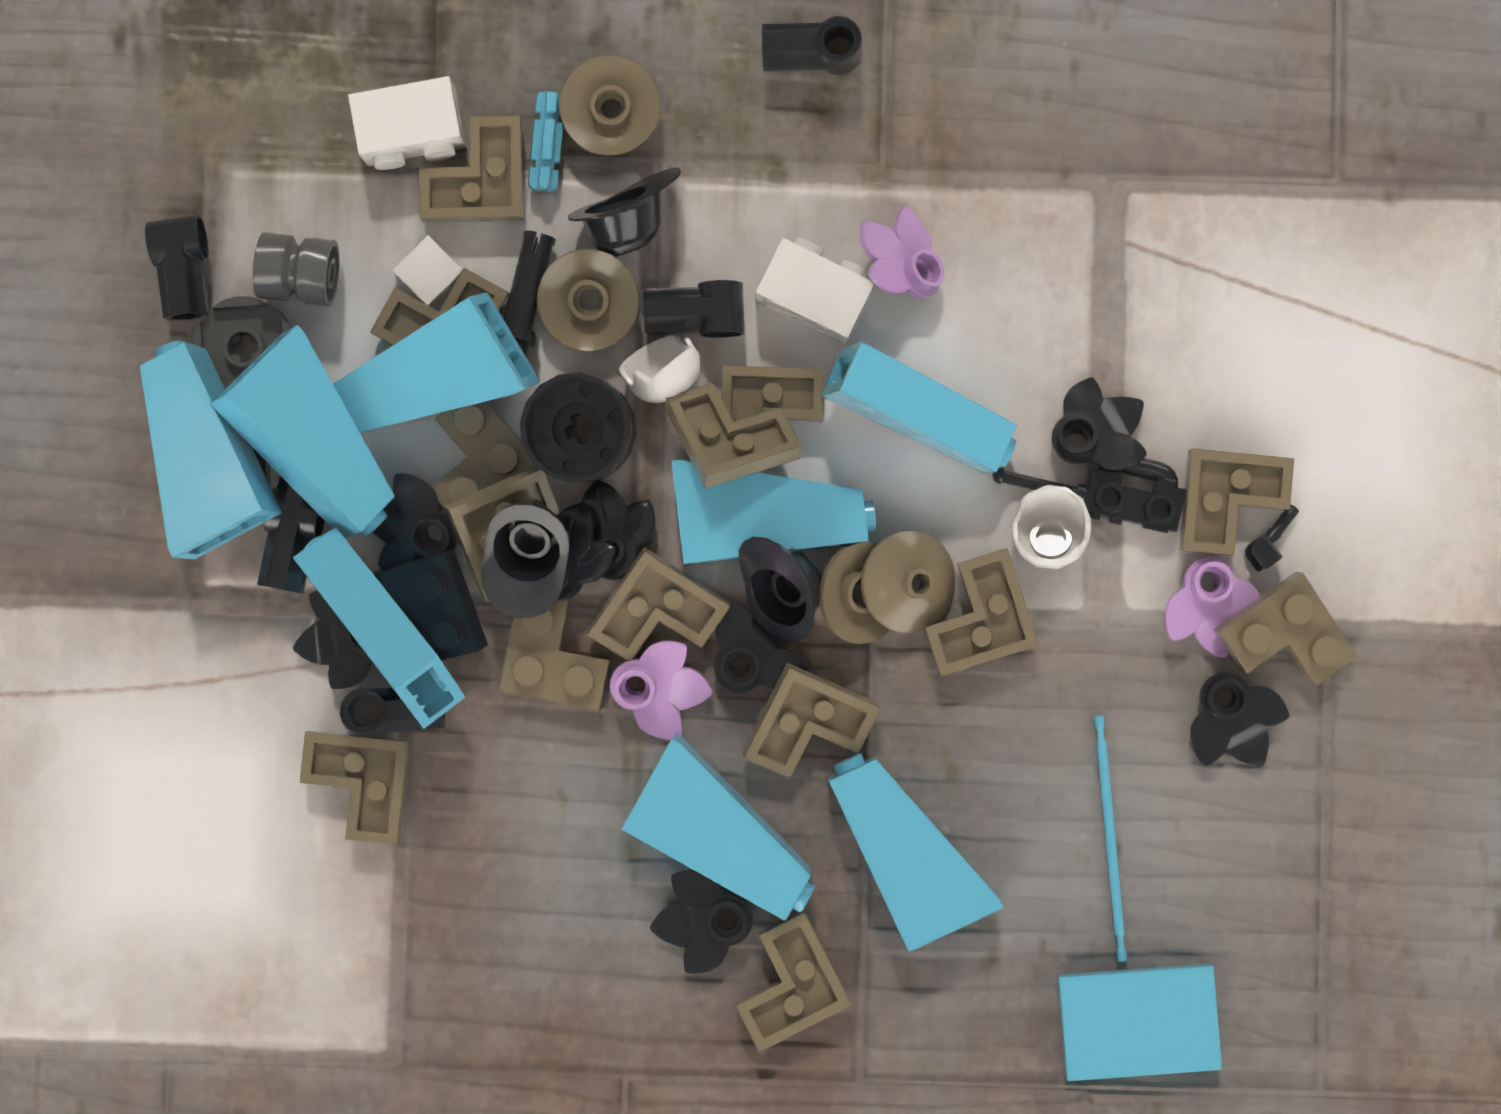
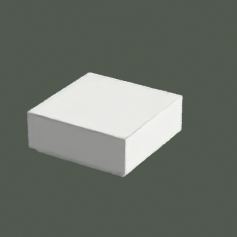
(428, 271)

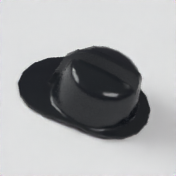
(627, 218)
(524, 559)
(780, 587)

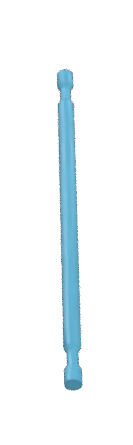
(1110, 838)

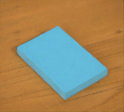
(1139, 1022)

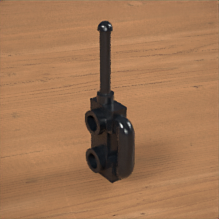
(1107, 498)

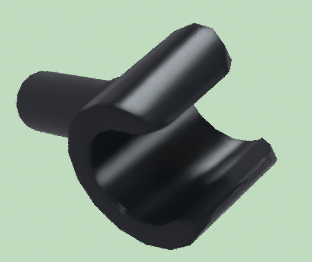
(1262, 551)

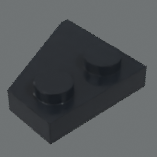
(436, 602)

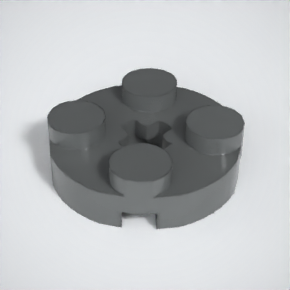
(229, 322)

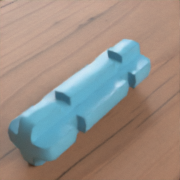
(546, 143)

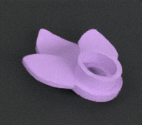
(902, 256)
(1198, 611)
(667, 688)

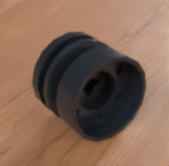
(553, 412)

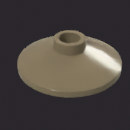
(607, 81)
(561, 303)
(889, 576)
(841, 611)

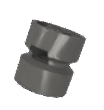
(287, 269)

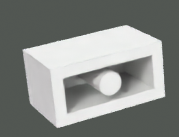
(407, 123)
(815, 289)

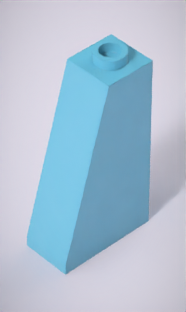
(439, 368)
(919, 408)
(306, 434)
(203, 466)
(768, 506)
(379, 627)
(714, 831)
(913, 864)

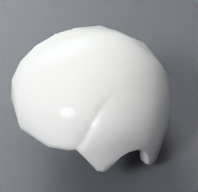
(661, 369)
(1051, 527)

